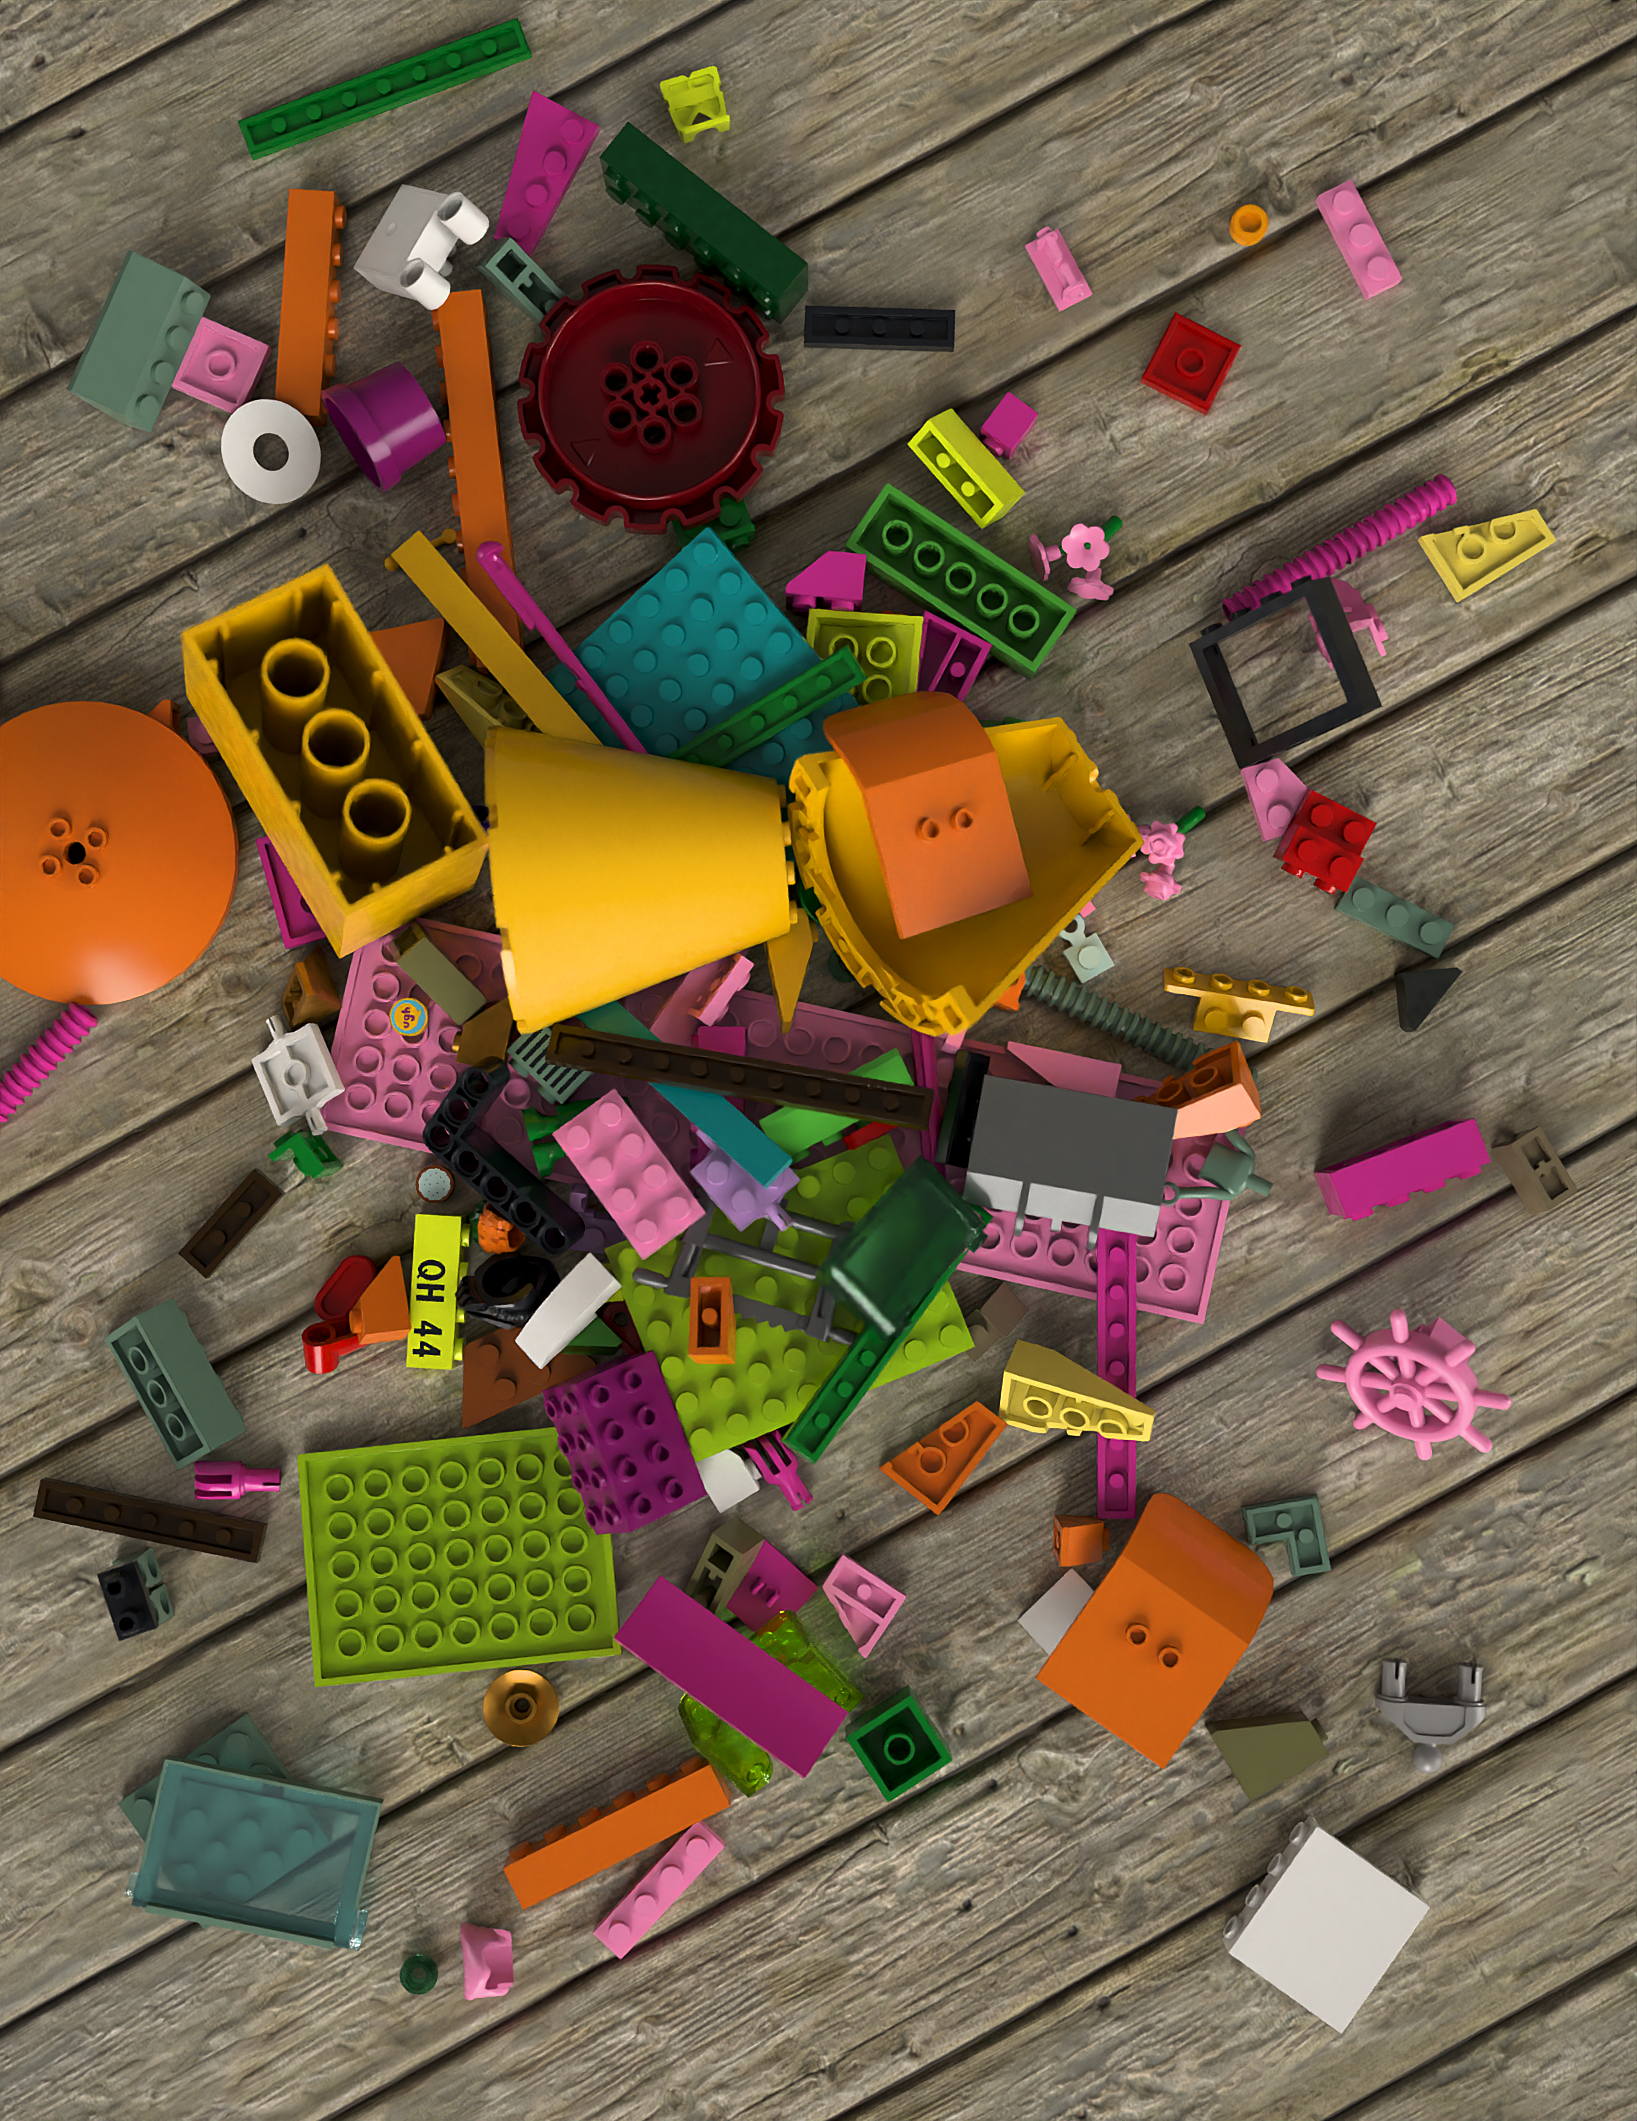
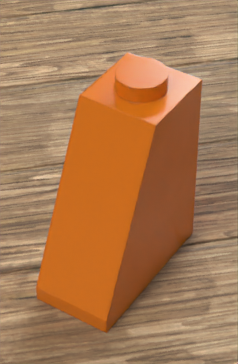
(415, 658)

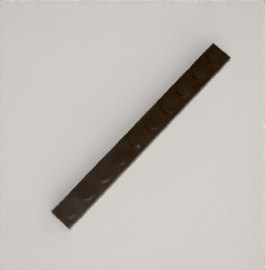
(740, 1077)

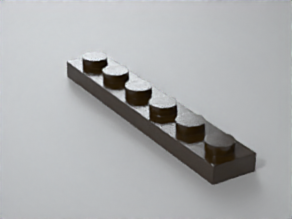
(150, 1520)

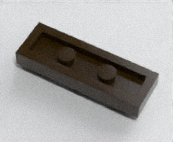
(231, 1223)

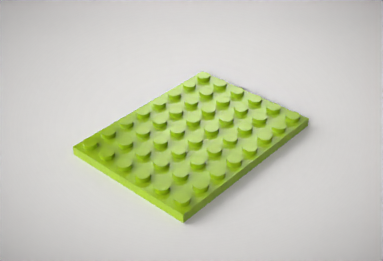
(775, 1368)
(451, 1559)

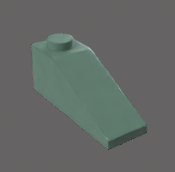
(519, 279)

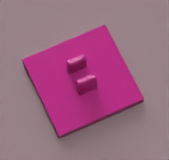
(769, 1588)

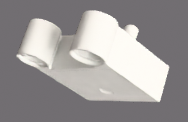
(415, 242)

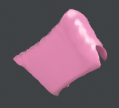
(486, 1961)

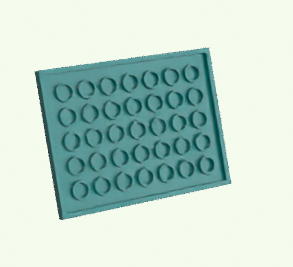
(695, 653)

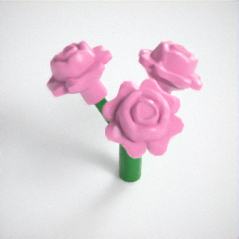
(1164, 845)

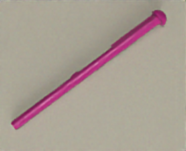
(532, 616)

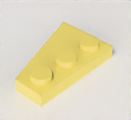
(1483, 552)

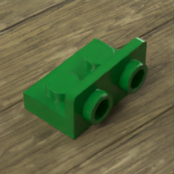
(732, 527)
(310, 1151)

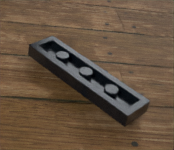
(879, 328)

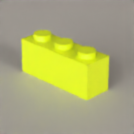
(966, 468)

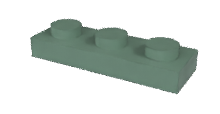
(1395, 917)

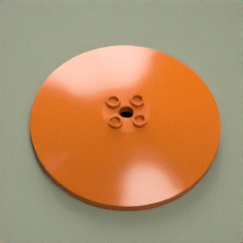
(154, 861)

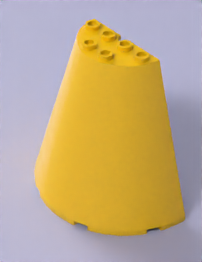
(624, 869)
(951, 975)

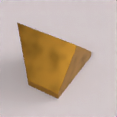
(310, 992)

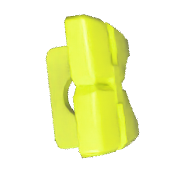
(692, 96)

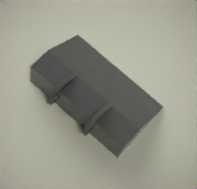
(1069, 1157)

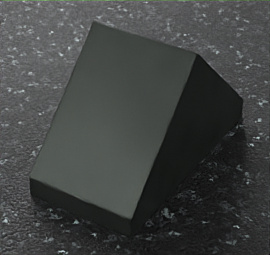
(1420, 993)

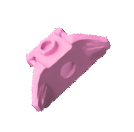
(1361, 617)

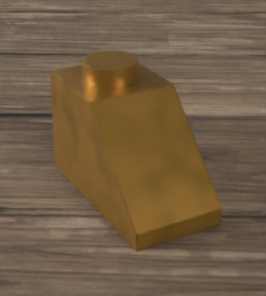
(486, 1035)

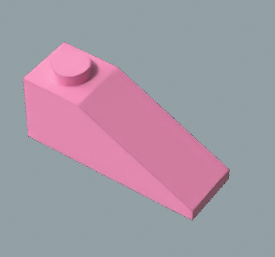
(1068, 1070)

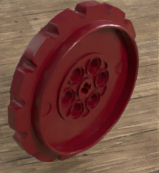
(604, 339)

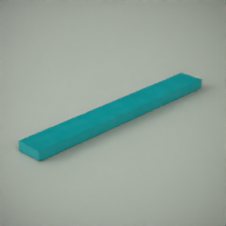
(706, 1110)

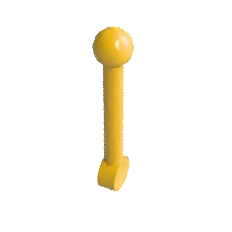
(448, 537)

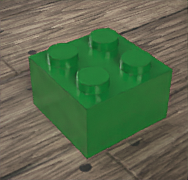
(898, 1743)

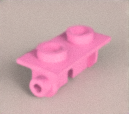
(1058, 268)

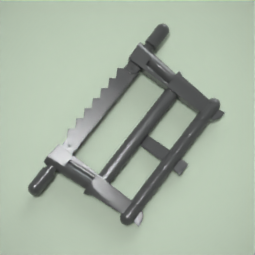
(697, 1237)

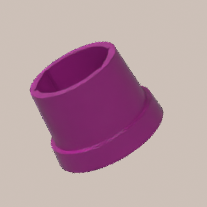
(384, 423)

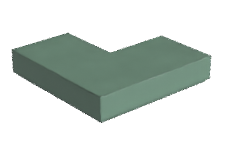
(1295, 1521)

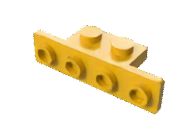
(1234, 1005)

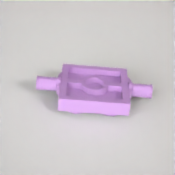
(737, 1192)

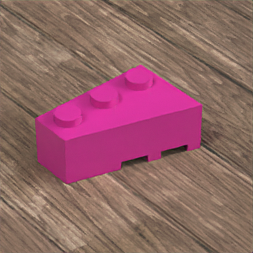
(949, 657)

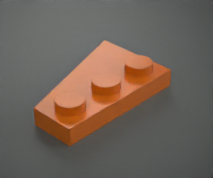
(946, 1457)

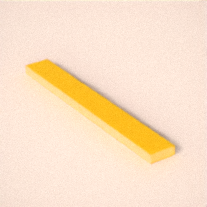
(490, 640)

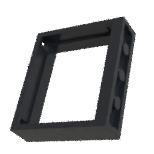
(1340, 647)

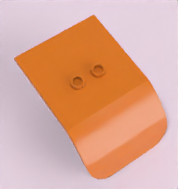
(932, 807)
(1161, 1629)

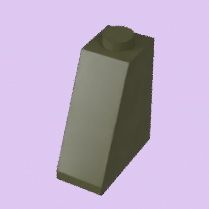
(437, 973)
(1268, 1748)

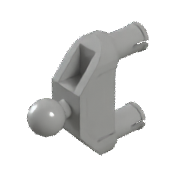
(1428, 1718)

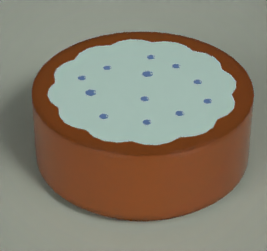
(435, 1184)

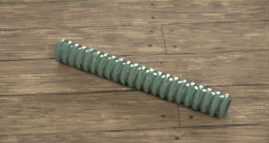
(1114, 1019)

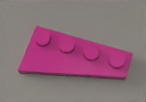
(544, 166)

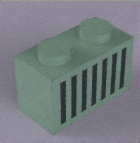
(555, 1082)

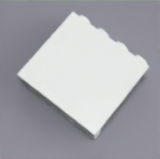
(1324, 1924)

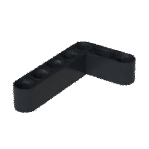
(495, 1162)

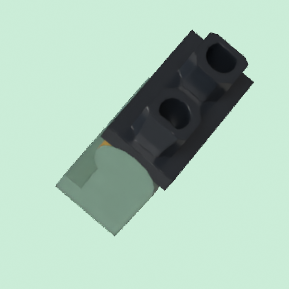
(128, 1596)

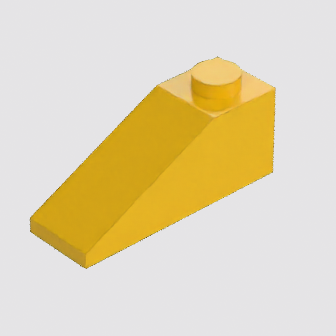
(788, 964)

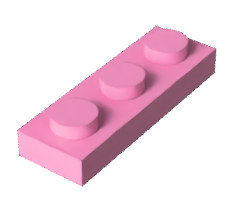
(1358, 239)

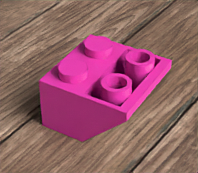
(828, 584)

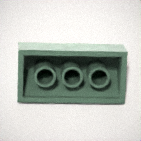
(139, 342)
(175, 1383)

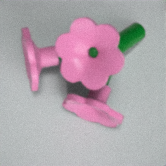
(1084, 549)

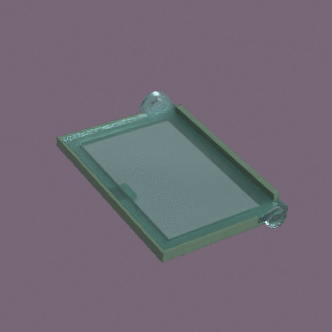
(257, 1854)

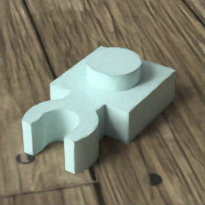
(1086, 955)

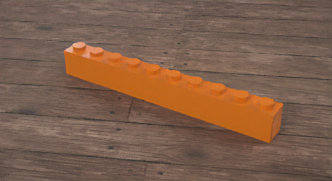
(476, 448)

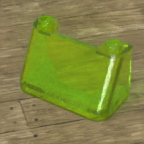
(799, 1650)

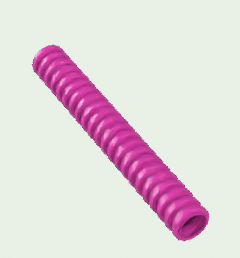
(1350, 544)
(44, 1057)

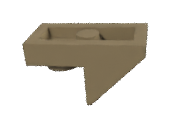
(993, 1319)

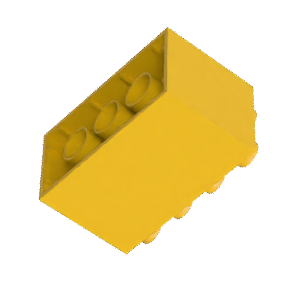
(332, 759)

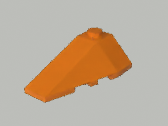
(1212, 1095)

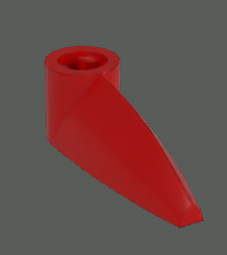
(327, 1342)

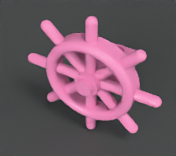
(1416, 1373)

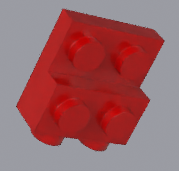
(1324, 842)

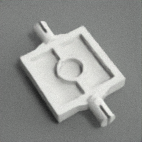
(297, 1074)

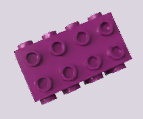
(624, 1443)

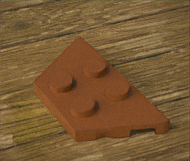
(503, 1375)

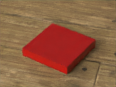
(1190, 363)

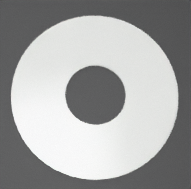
(302, 442)

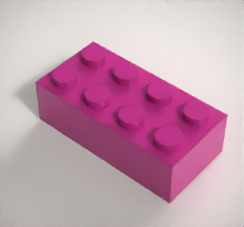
(1403, 1167)

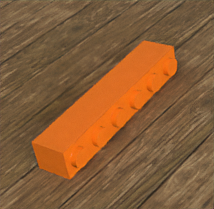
(309, 301)
(616, 1831)

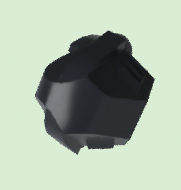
(517, 1293)

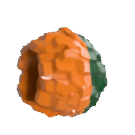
(493, 1230)

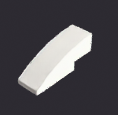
(567, 1310)

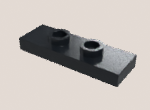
(961, 1109)

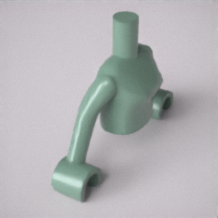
(1227, 1170)

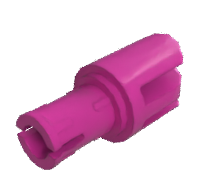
(781, 1470)
(232, 1479)

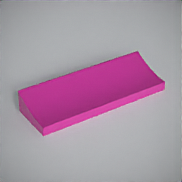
(731, 1676)

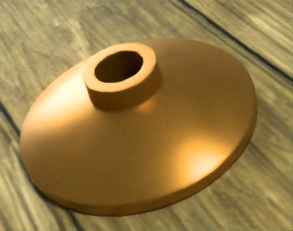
(515, 1725)

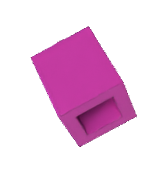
(1007, 426)

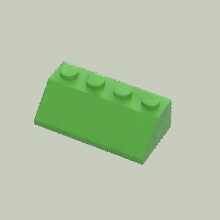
(799, 1128)

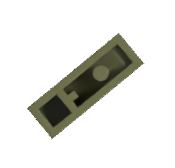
(724, 1564)

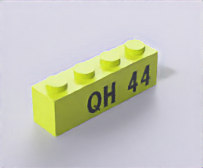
(435, 1280)

